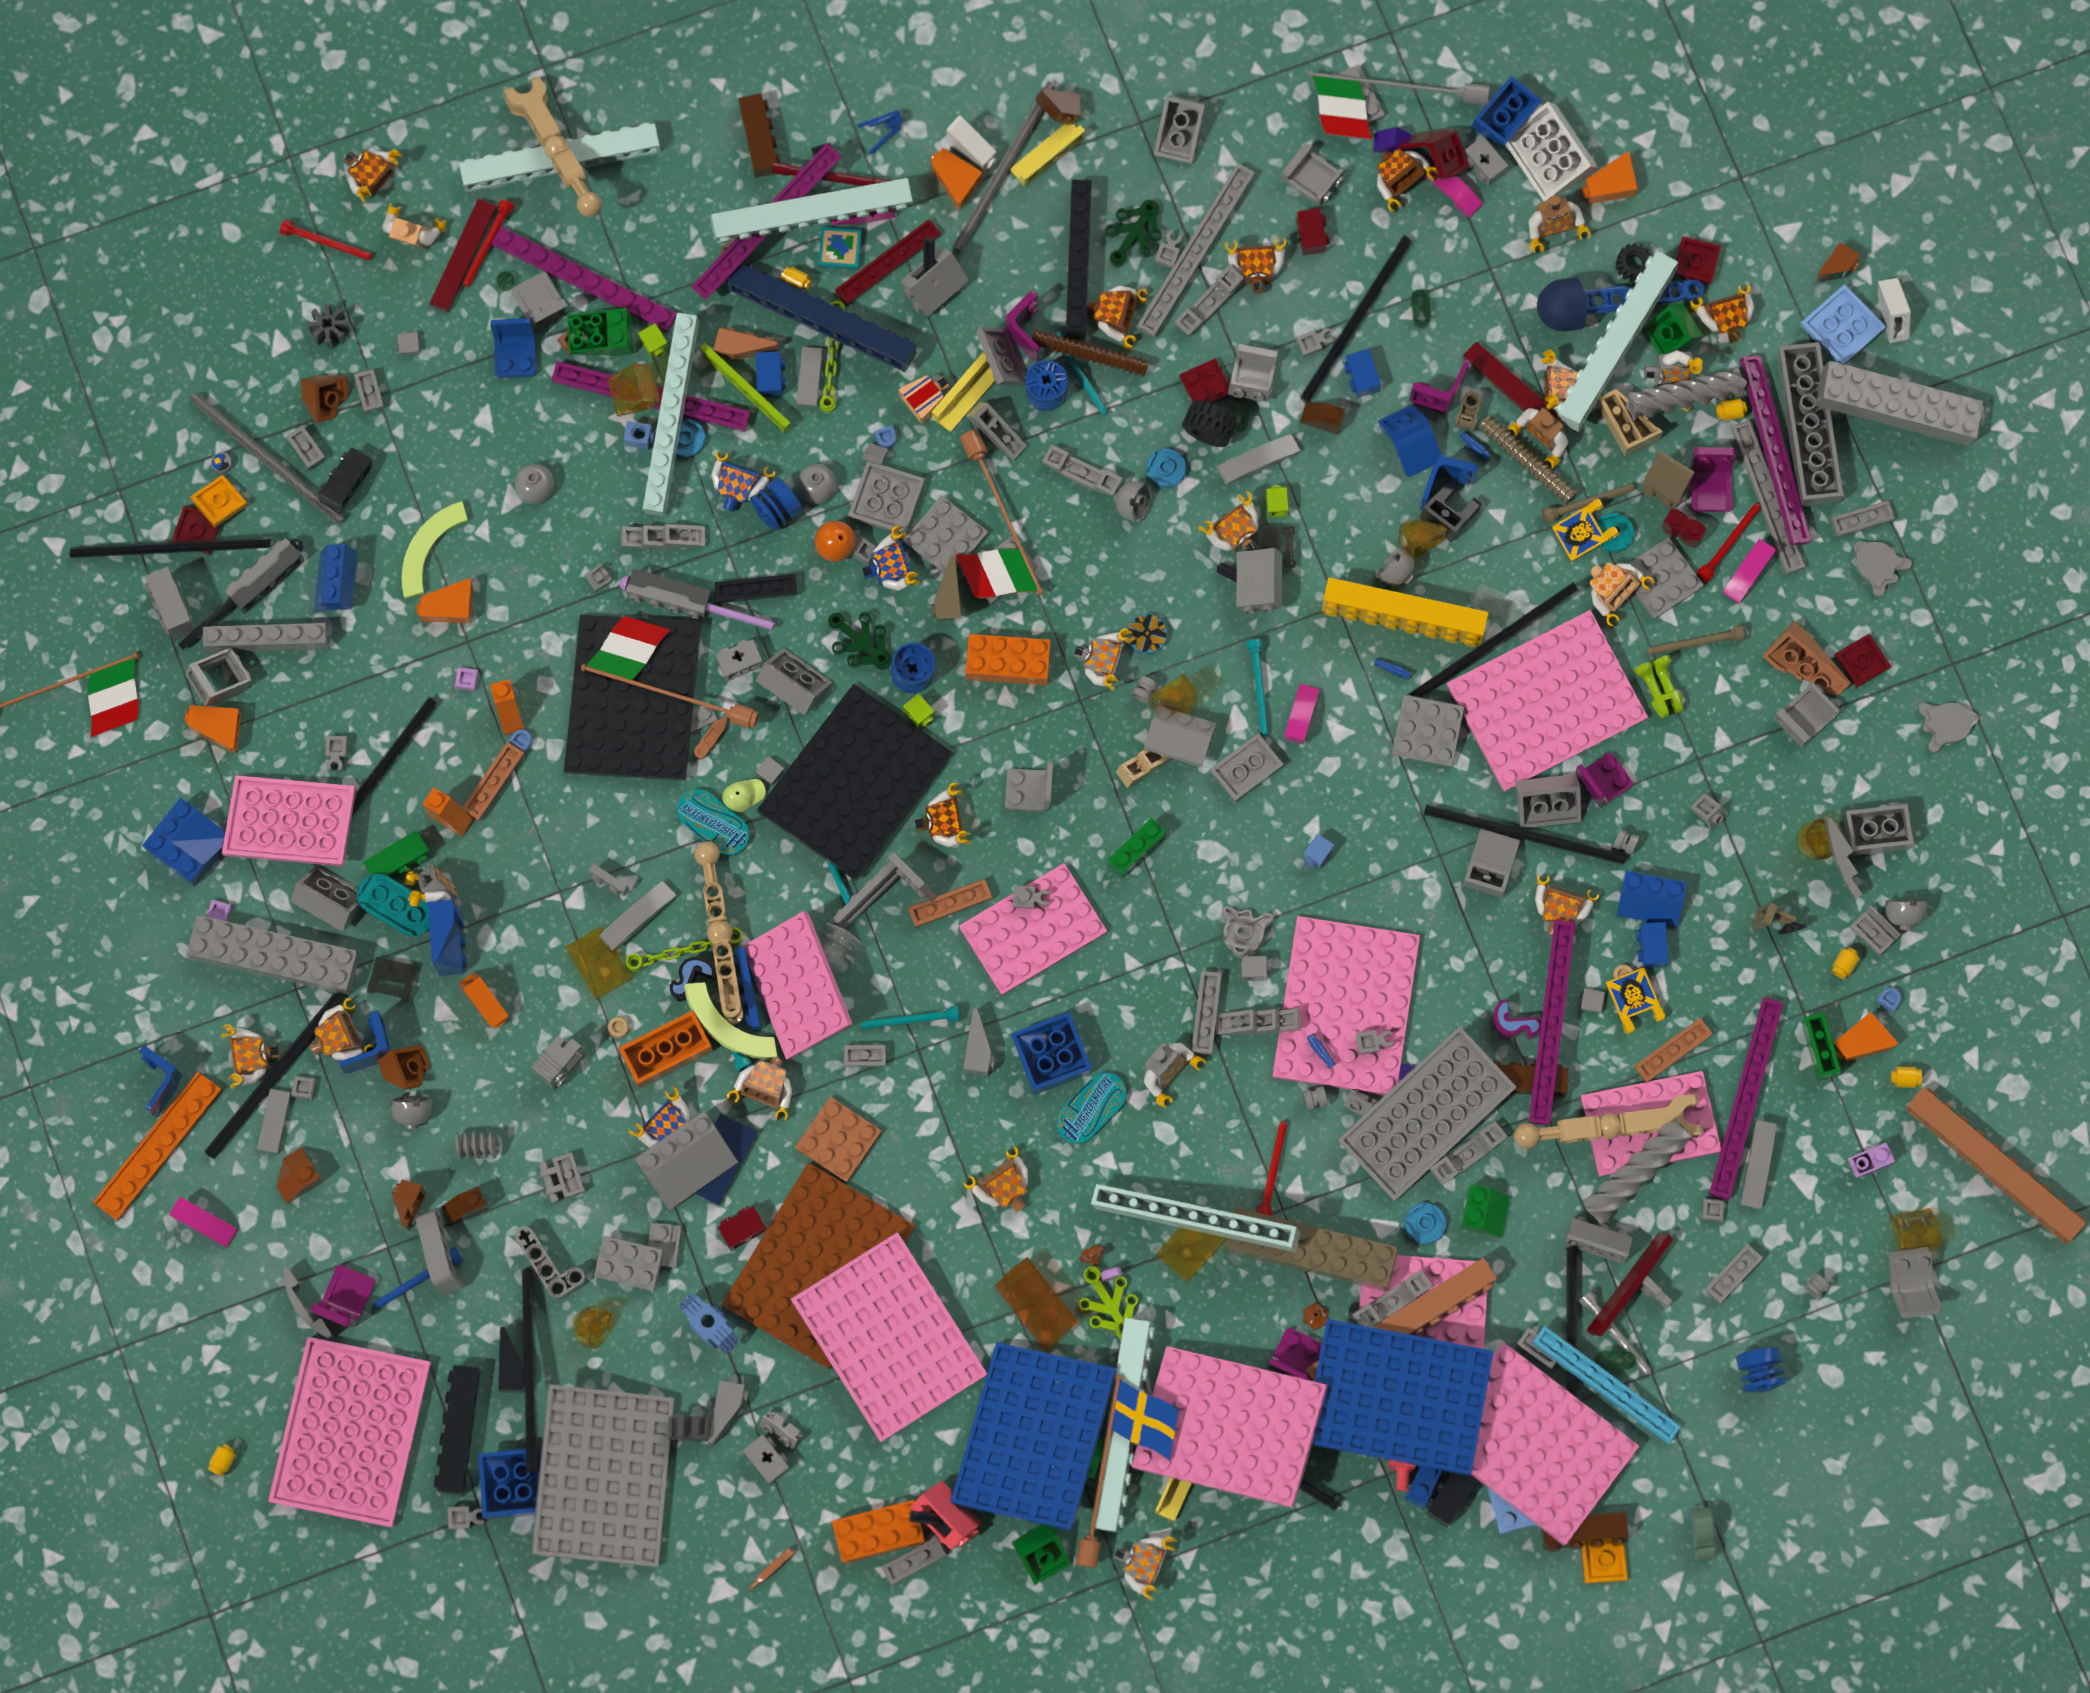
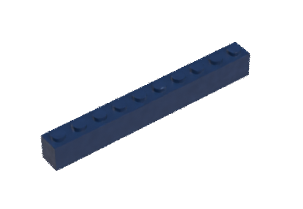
(822, 317)

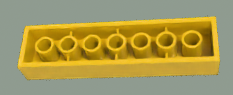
(1404, 612)

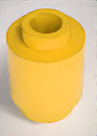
(796, 278)
(1731, 409)
(1845, 963)
(1906, 1077)
(221, 1460)

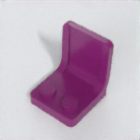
(1016, 317)
(1435, 399)
(1712, 479)
(1604, 779)
(345, 1296)
(1295, 1354)

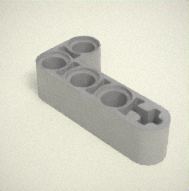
(437, 1254)
(544, 1262)

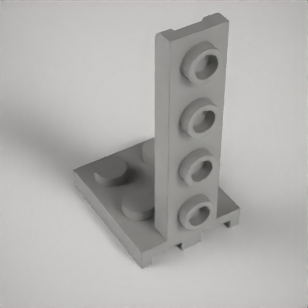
(877, 885)

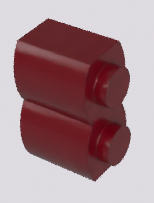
(1680, 526)

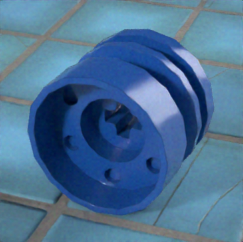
(1048, 395)
(774, 505)
(909, 657)
(1761, 1370)

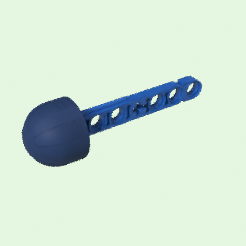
(1565, 303)

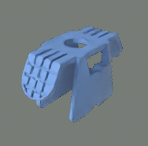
(719, 1333)

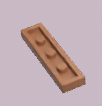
(493, 781)
(950, 903)
(1673, 1050)

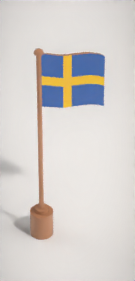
(1142, 1421)

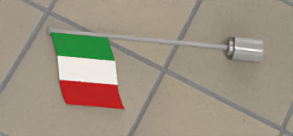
(1344, 106)

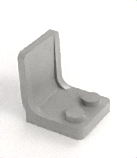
(539, 300)
(1029, 789)
(1913, 1282)

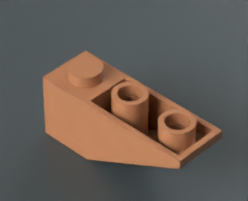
(738, 346)

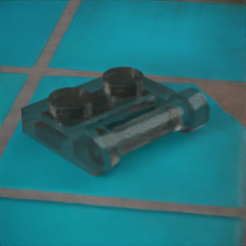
(1270, 539)
(392, 972)

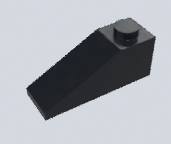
(510, 1366)

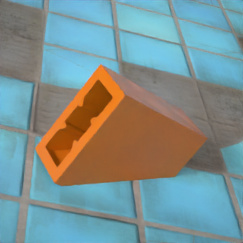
(955, 176)
(1611, 182)
(448, 604)
(507, 706)
(215, 724)
(447, 812)
(483, 1000)
(1864, 1039)

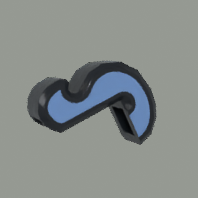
(687, 972)

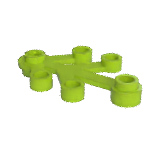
(1111, 1305)

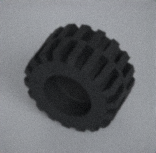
(1209, 423)

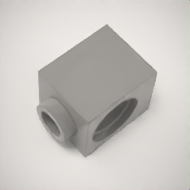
(1255, 968)

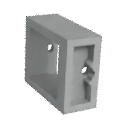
(203, 687)

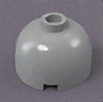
(534, 484)
(816, 484)
(1132, 500)
(1397, 568)
(1906, 912)
(411, 1110)

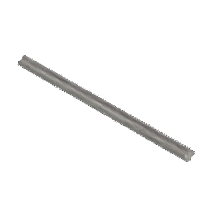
(999, 174)
(266, 458)

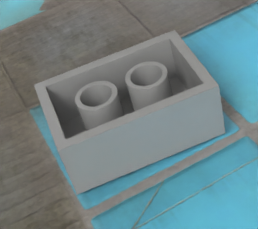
(169, 604)
(1878, 830)

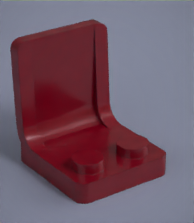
(1444, 148)

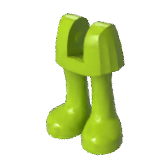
(1661, 668)

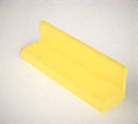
(1047, 153)
(964, 394)
(1172, 1498)

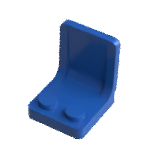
(514, 348)
(1412, 439)
(1450, 468)
(369, 1058)
(168, 1086)

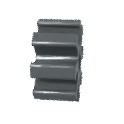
(321, 331)
(688, 1428)

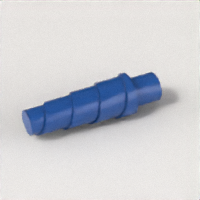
(1477, 447)
(1394, 669)
(1318, 1047)

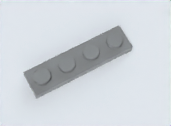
(1206, 1012)

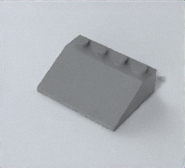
(686, 1160)

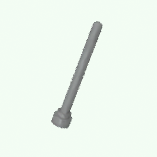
(1590, 1301)

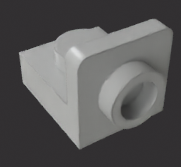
(1709, 811)

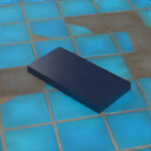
(739, 1140)

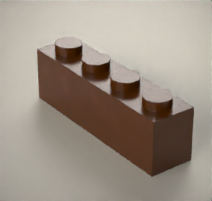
(758, 134)
(1523, 1078)
(1593, 1531)

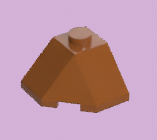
(323, 395)
(404, 1067)
(297, 1176)
(408, 1199)

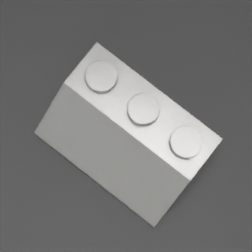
(793, 681)
(1179, 736)
(1548, 801)
(327, 897)
(1598, 1240)

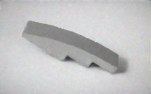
(1258, 459)
(662, 537)
(1840, 850)
(637, 916)
(1258, 1022)
(1758, 1164)

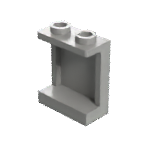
(1312, 175)
(1253, 373)
(1807, 714)

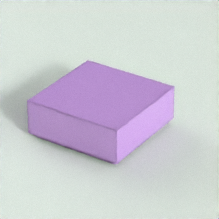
(466, 679)
(219, 910)

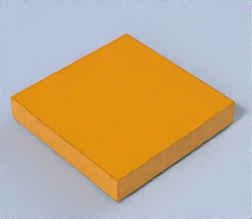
(219, 501)
(1604, 1564)

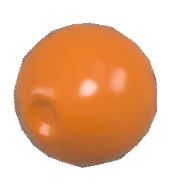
(834, 541)

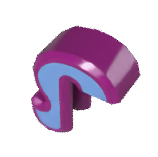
(1514, 1027)

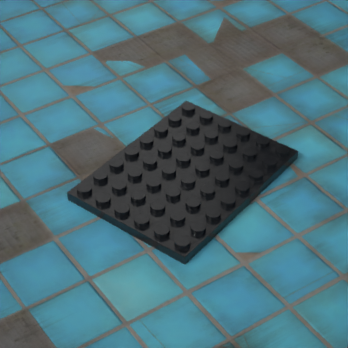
(626, 727)
(854, 782)

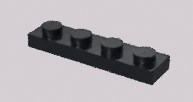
(756, 588)

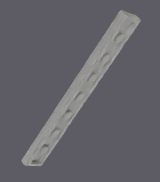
(1766, 496)

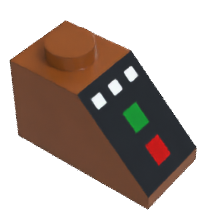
(1839, 264)

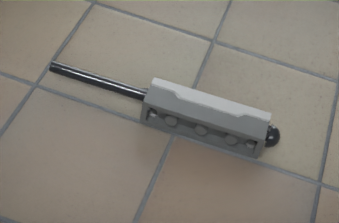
(255, 582)

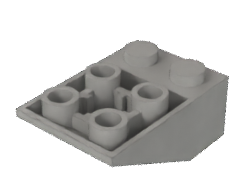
(1491, 863)

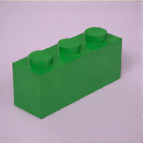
(1136, 848)
(399, 856)
(1820, 1047)

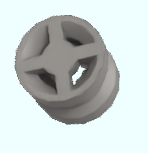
(1816, 1286)

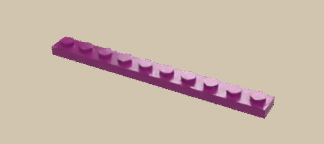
(741, 249)
(584, 279)
(694, 407)
(1775, 450)
(1551, 1023)
(1745, 1098)

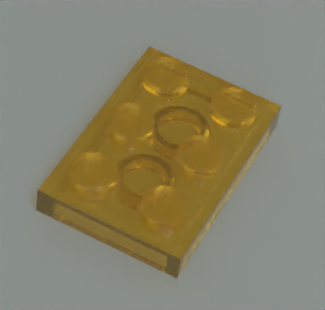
(598, 964)
(1188, 1251)

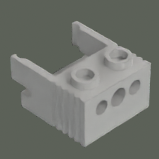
(557, 1062)

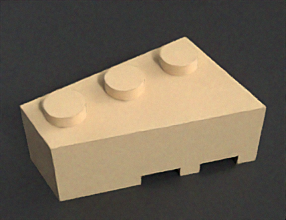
(1628, 433)

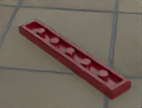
(463, 255)
(886, 263)
(1504, 379)
(1629, 1284)

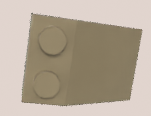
(1667, 480)
(947, 598)

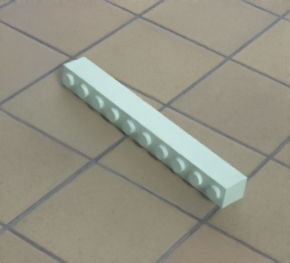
(534, 163)
(811, 209)
(1617, 340)
(671, 414)
(1196, 1218)
(1132, 1367)

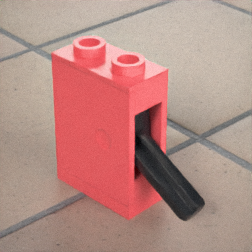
(949, 1521)

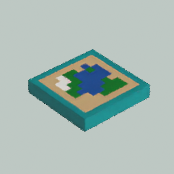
(839, 248)

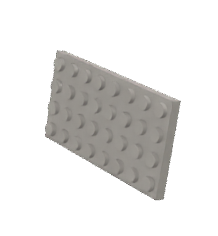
(1426, 1113)

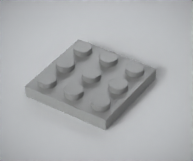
(886, 497)
(943, 534)
(1671, 575)
(1427, 730)

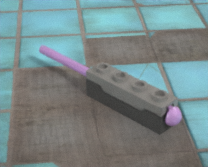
(679, 597)

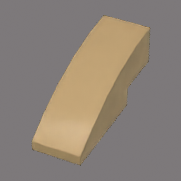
(1141, 767)

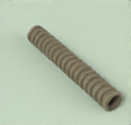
(1527, 459)

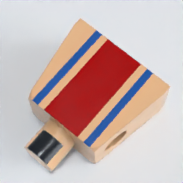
(923, 396)

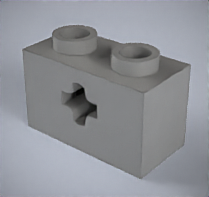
(1484, 152)
(729, 664)
(755, 1453)

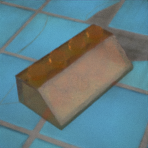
(1036, 1304)

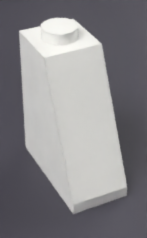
(971, 144)
(1894, 310)

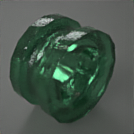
(511, 282)

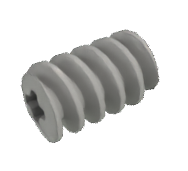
(477, 1145)

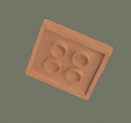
(838, 1139)

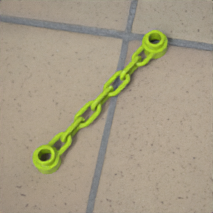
(828, 409)
(635, 957)

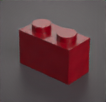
(1311, 231)
(741, 1228)

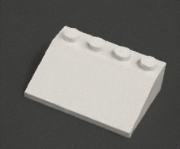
(1550, 152)

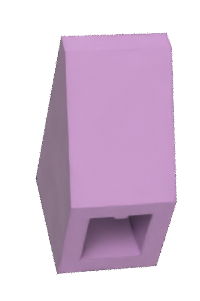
(1871, 1161)

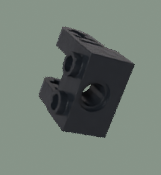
(1439, 513)

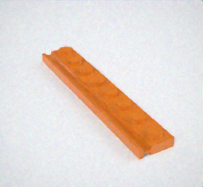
(157, 1146)

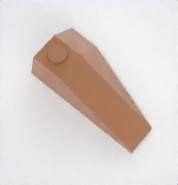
(1802, 656)

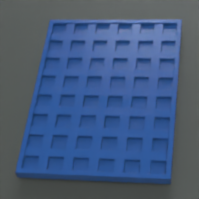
(1401, 1396)
(1034, 1436)

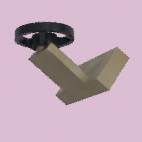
(1769, 912)

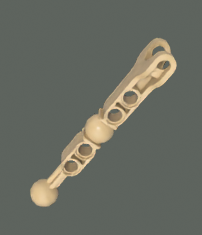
(533, 108)
(719, 933)
(1610, 1125)

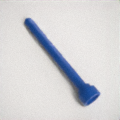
(456, 1259)

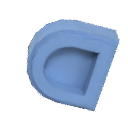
(886, 437)
(521, 739)
(1890, 999)

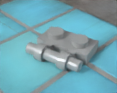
(568, 1176)

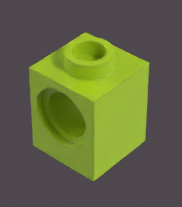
(653, 341)
(1277, 501)
(919, 711)

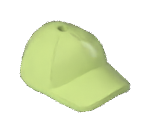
(750, 794)

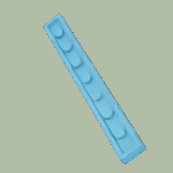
(1606, 1384)

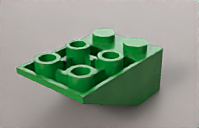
(601, 333)

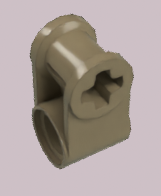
(1468, 414)

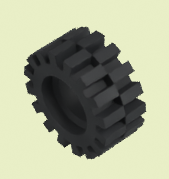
(1624, 254)

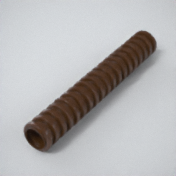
(1091, 353)

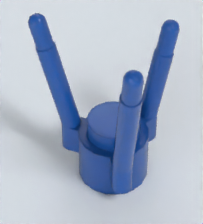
(891, 120)

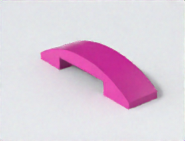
(1455, 189)

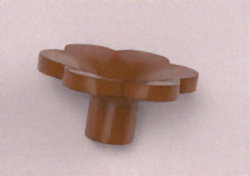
(1092, 1255)
(1310, 1319)

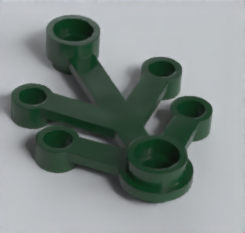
(1135, 230)
(861, 643)

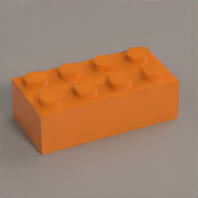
(1008, 659)
(665, 1049)
(877, 1532)

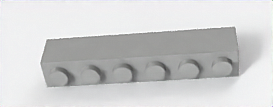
(266, 637)

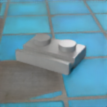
(1875, 930)
(666, 1238)

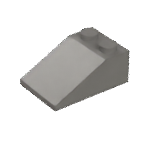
(1180, 128)

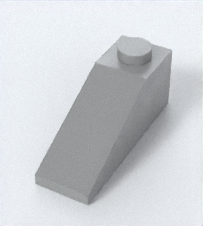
(996, 429)
(978, 1053)
(727, 1405)

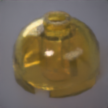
(1813, 840)
(591, 1324)

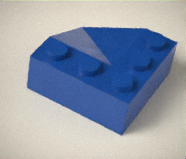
(186, 842)
(446, 937)
(1051, 1053)
(507, 1485)

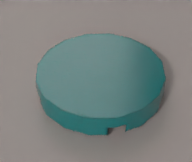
(1625, 530)

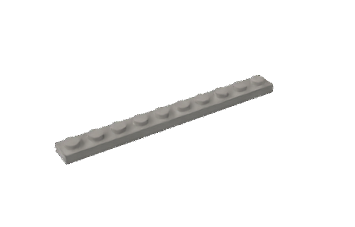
(1195, 250)

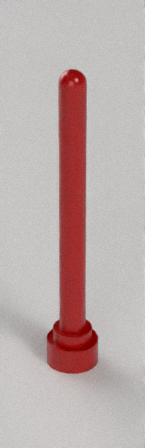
(504, 210)
(288, 228)
(1707, 571)
(1265, 1207)

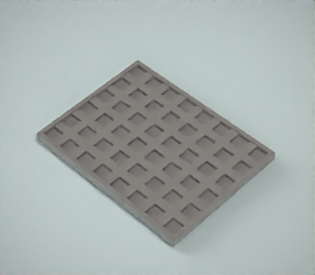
(602, 1476)

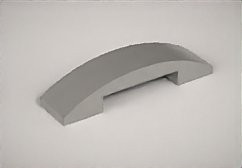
(1210, 301)
(1081, 472)
(1468, 1153)
(291, 1285)
(1393, 1300)

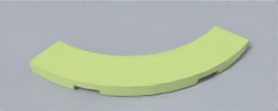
(423, 543)
(723, 1031)

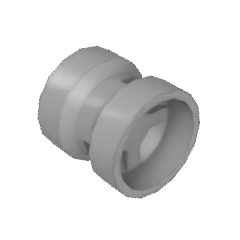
(1144, 689)
(1621, 839)
(1315, 1098)

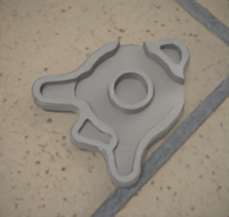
(1878, 565)
(1947, 723)
(1243, 932)

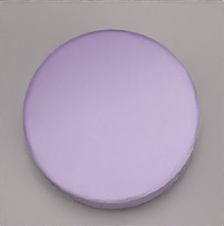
(1111, 1274)

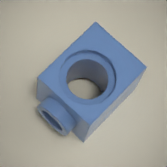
(632, 429)
(1318, 852)

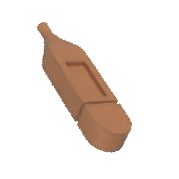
(710, 738)
(773, 1567)

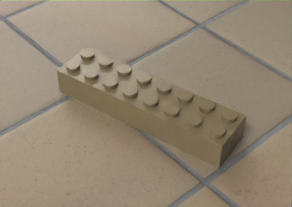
(1325, 1254)

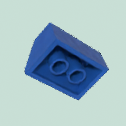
(1506, 112)
(335, 578)
(1651, 898)

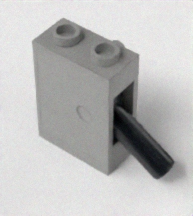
(933, 279)
(1257, 580)

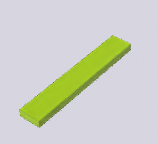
(745, 388)

